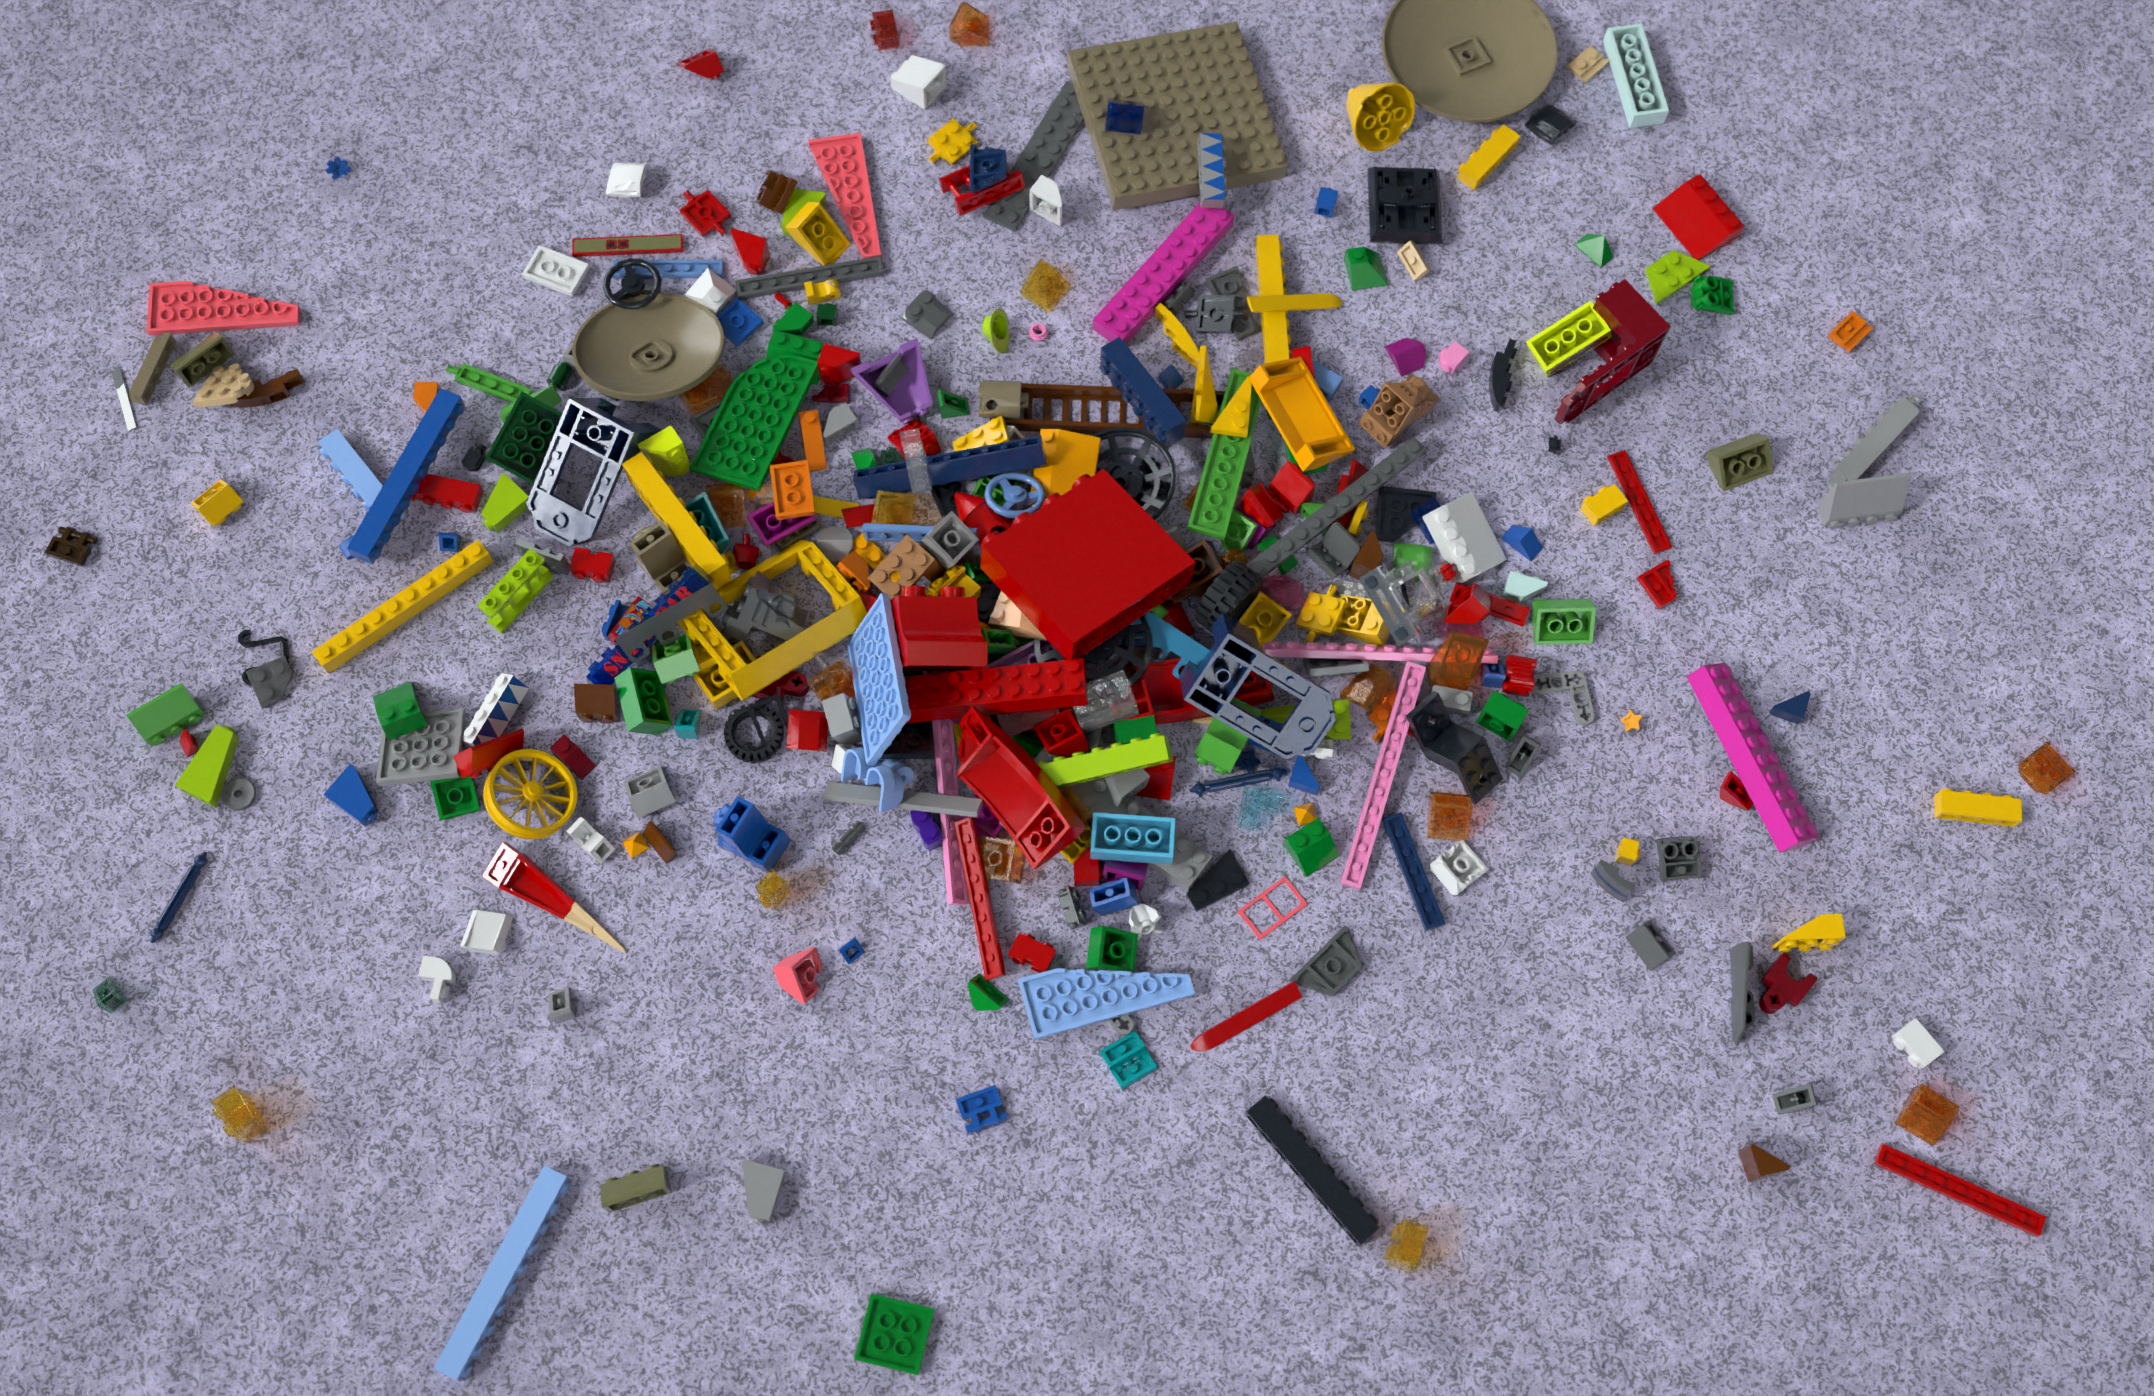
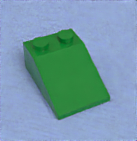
(399, 711)

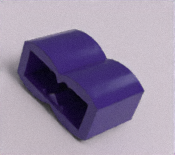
(928, 830)

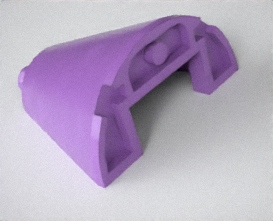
(911, 394)

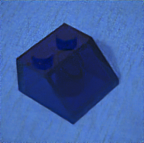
(1124, 116)

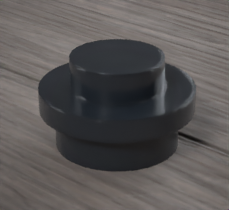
(1554, 444)

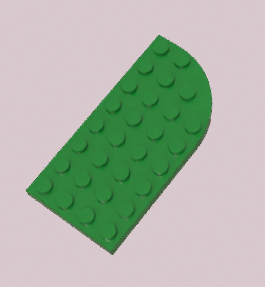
(754, 421)

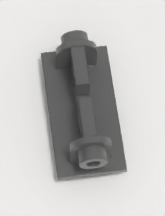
(1183, 292)
(1076, 914)

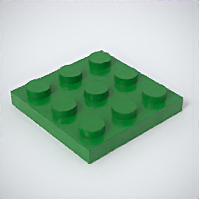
(894, 1334)

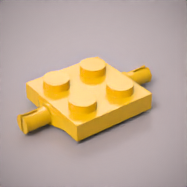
(952, 141)
(1321, 613)

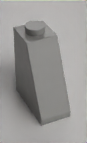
(1126, 785)
(762, 1190)

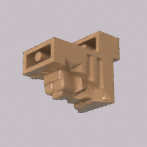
(1397, 408)

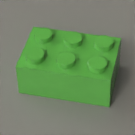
(675, 659)

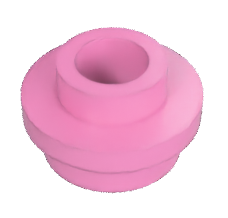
(1038, 327)

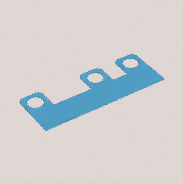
(1173, 640)

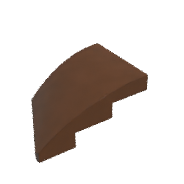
(775, 191)

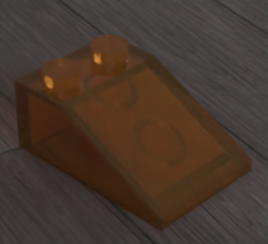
(707, 392)
(1457, 661)

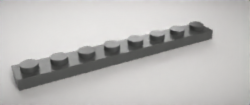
(795, 279)

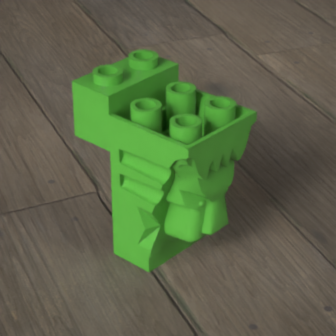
(1223, 744)

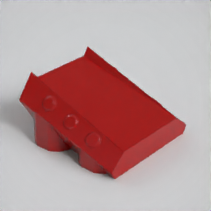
(1261, 506)

